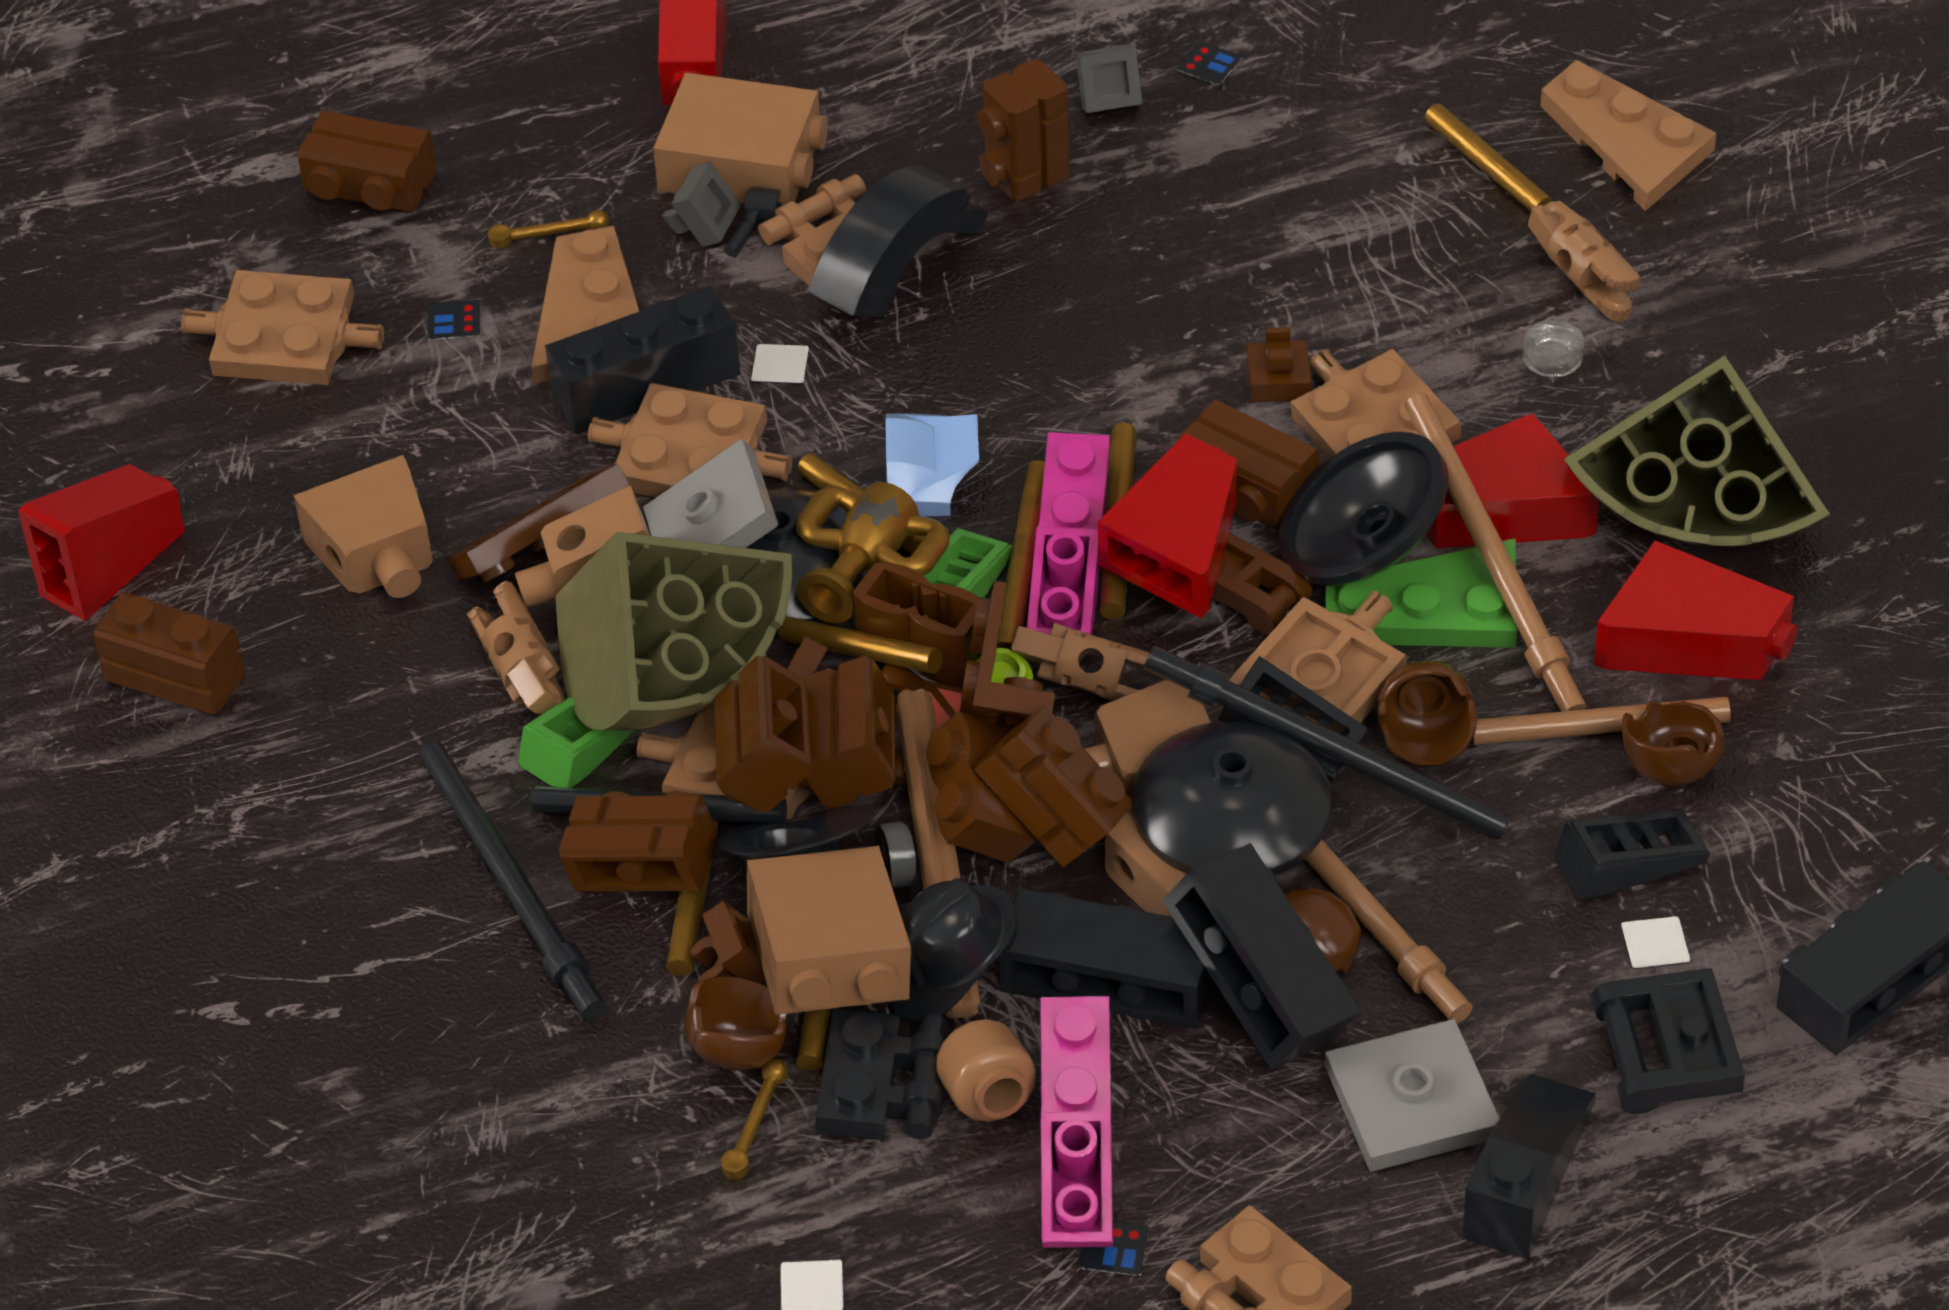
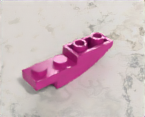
(1067, 535)
(1076, 1122)

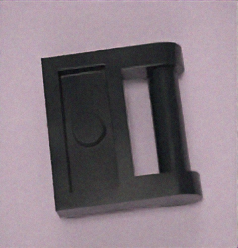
(1689, 1031)

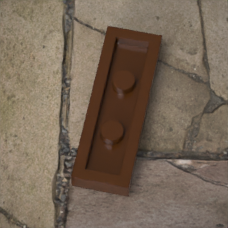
(493, 552)

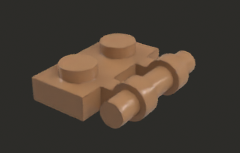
(795, 220)
(1261, 1266)

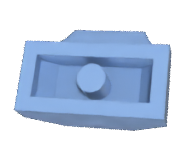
(930, 457)

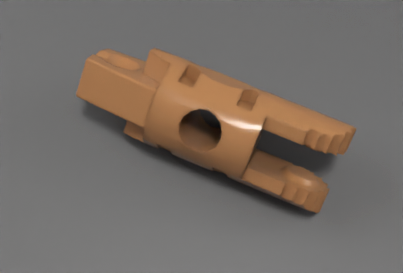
(1586, 258)
(518, 651)
(1063, 652)

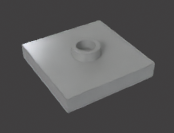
(716, 503)
(1412, 1094)

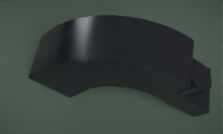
(885, 233)

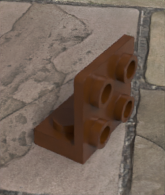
(995, 702)

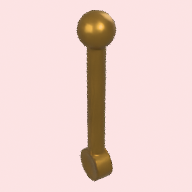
(502, 236)
(735, 1161)

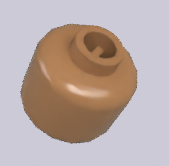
(986, 1070)

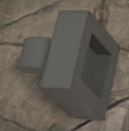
(1109, 78)
(703, 205)

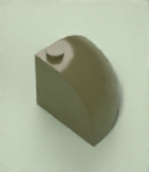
(1701, 467)
(664, 626)

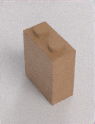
(746, 130)
(828, 930)

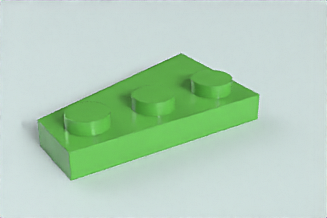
(1436, 602)

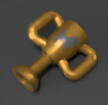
(870, 534)

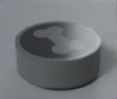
(897, 852)

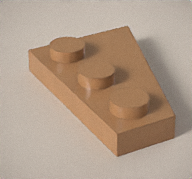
(1628, 130)
(583, 290)

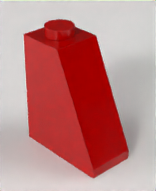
(689, 41)
(1522, 487)
(1174, 525)
(99, 536)
(1693, 620)

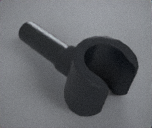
(758, 207)

